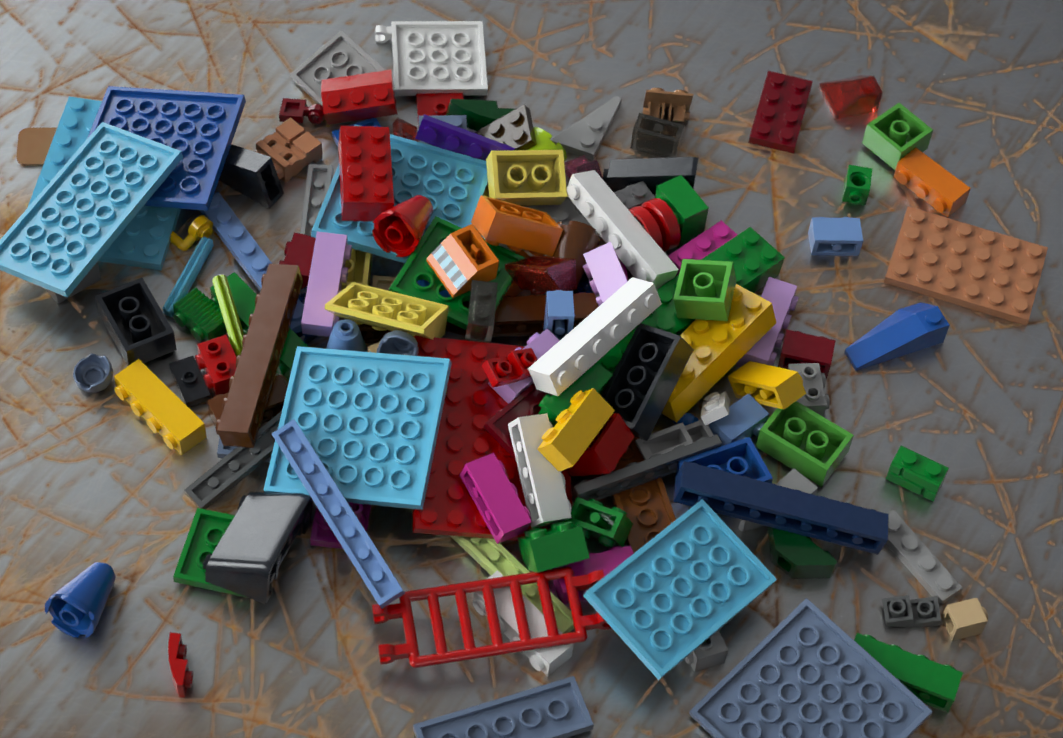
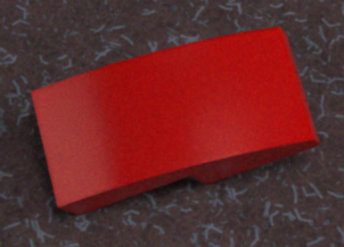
(509, 368)
(179, 666)

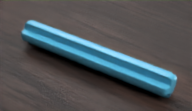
(189, 274)

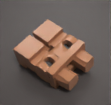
(290, 149)

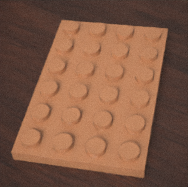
(966, 265)

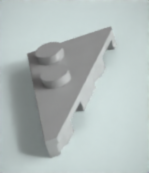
(589, 132)

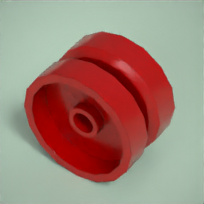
(659, 222)

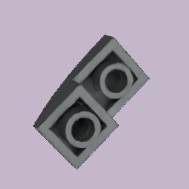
(904, 612)

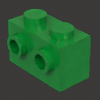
(605, 524)

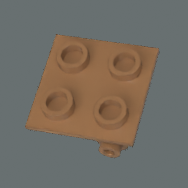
(678, 101)

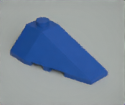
(899, 335)

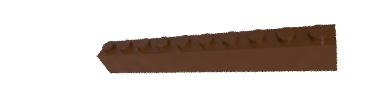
(512, 317)

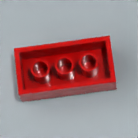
(365, 172)

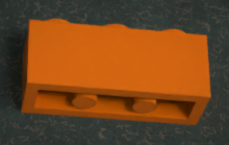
(931, 182)

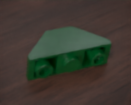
(799, 555)

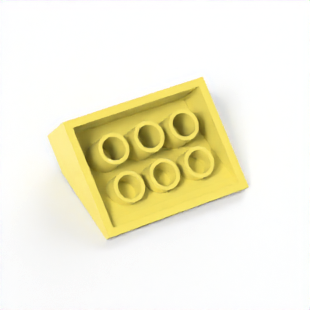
(389, 310)

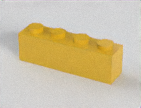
(160, 407)

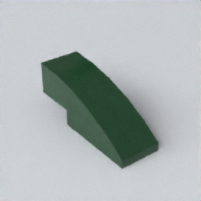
(478, 112)

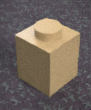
(964, 619)

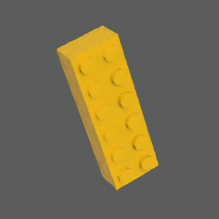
(718, 348)

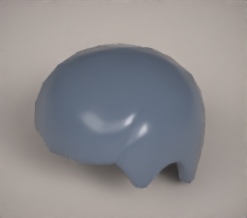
(398, 343)
(93, 373)

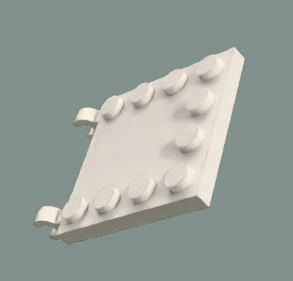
(436, 56)

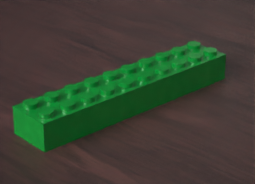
(753, 265)

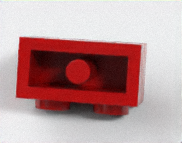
(218, 362)

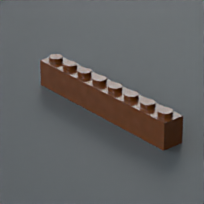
(259, 356)

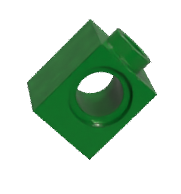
(857, 185)

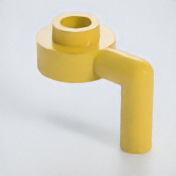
(198, 228)

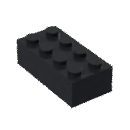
(646, 377)

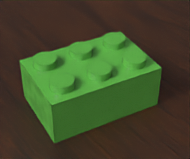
(804, 441)

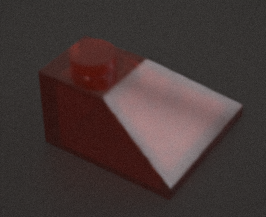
(852, 96)

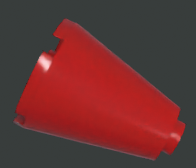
(403, 225)

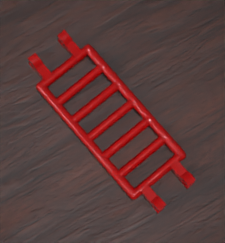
(389, 653)

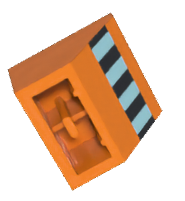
(461, 259)

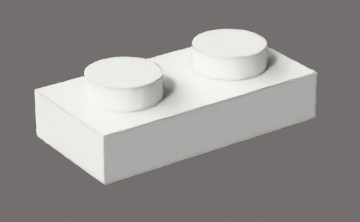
(715, 407)

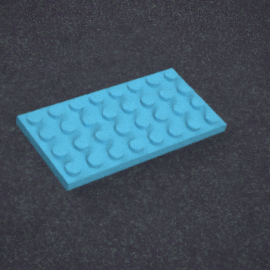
(85, 208)

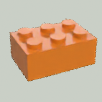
(516, 226)

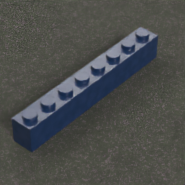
(782, 507)

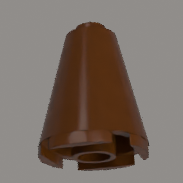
(574, 242)

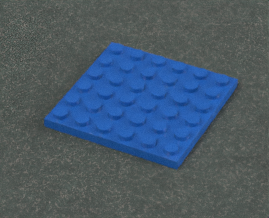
(188, 121)

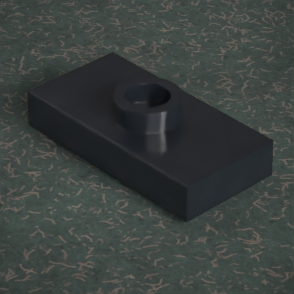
(190, 381)

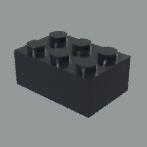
(135, 322)

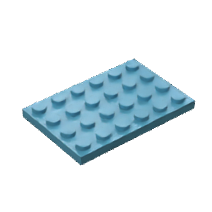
(679, 588)

